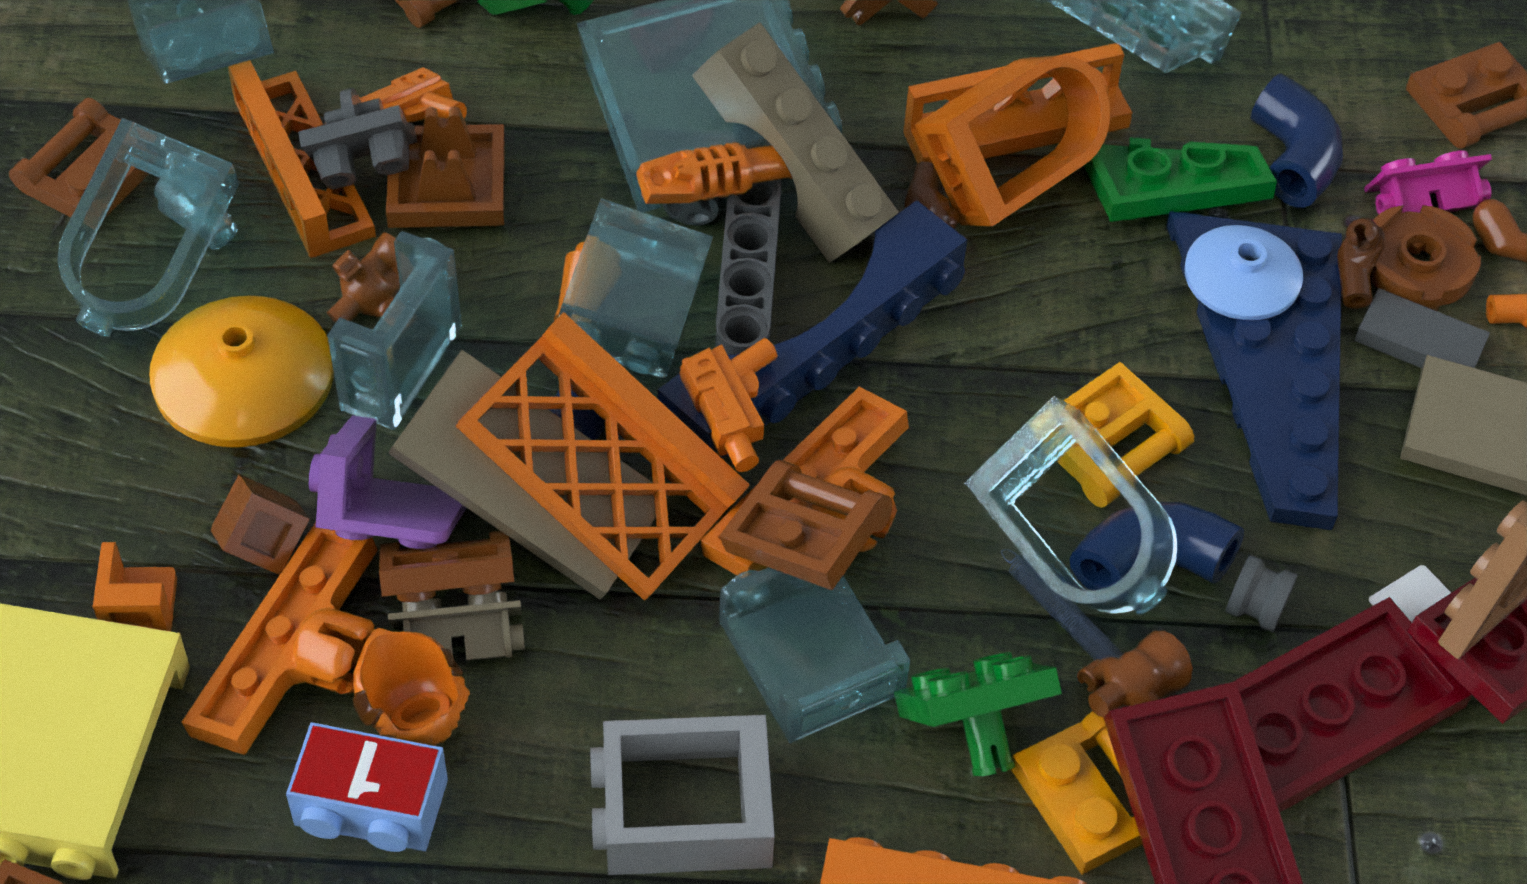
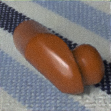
(1499, 230)

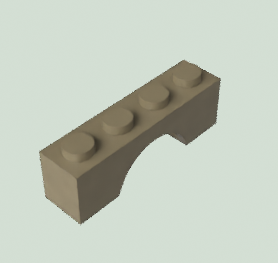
(760, 88)

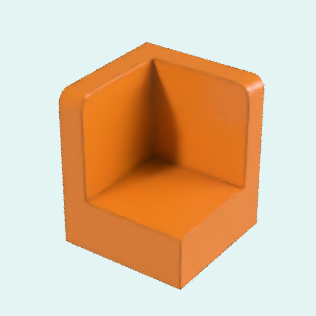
(133, 593)

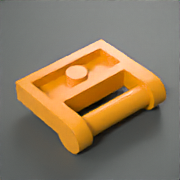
(1116, 407)
(1076, 796)

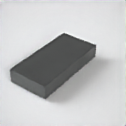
(1415, 331)

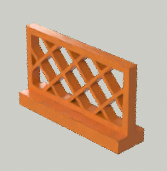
(647, 430)

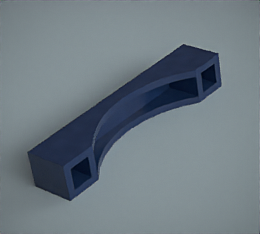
(909, 266)

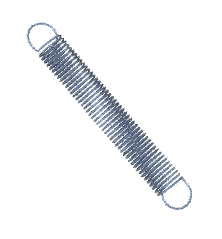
(1068, 608)

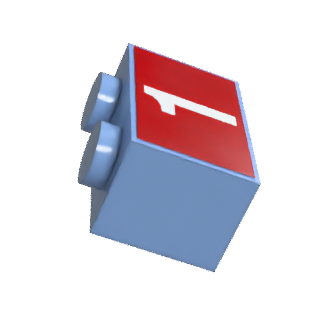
(367, 788)

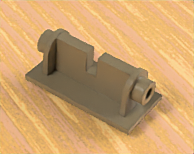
(481, 624)

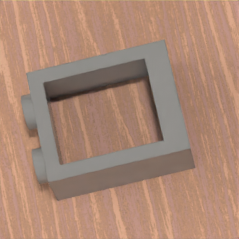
(685, 846)

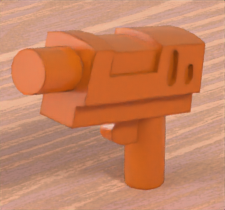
(416, 93)
(724, 394)

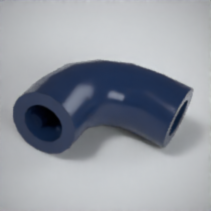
(1310, 140)
(1204, 545)

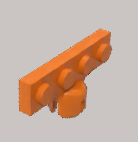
(835, 453)
(288, 641)

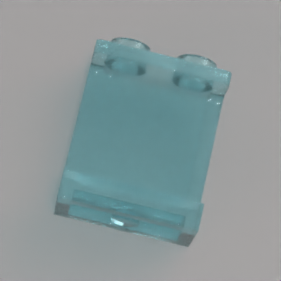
(199, 35)
(636, 285)
(387, 366)
(809, 649)

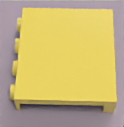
(75, 732)

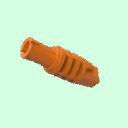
(708, 173)

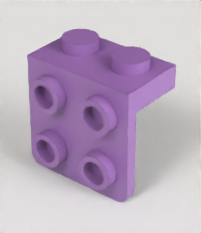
(369, 506)

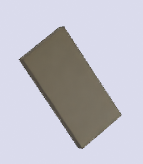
(1469, 424)
(456, 466)

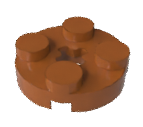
(1451, 251)

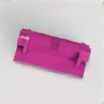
(1451, 177)

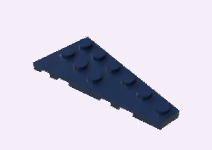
(1283, 376)

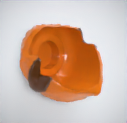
(409, 687)

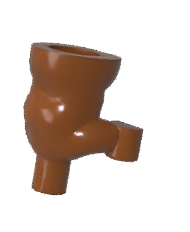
(367, 284)
(1141, 675)

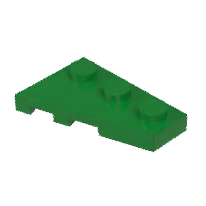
(1153, 181)

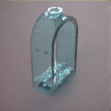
(168, 160)
(1032, 454)

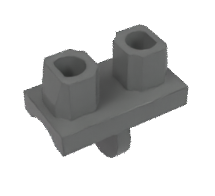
(356, 132)

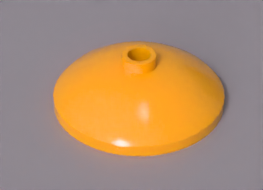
(247, 390)

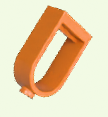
(962, 163)

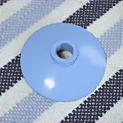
(1243, 272)

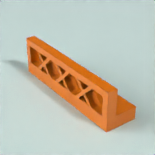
(1025, 117)
(291, 166)

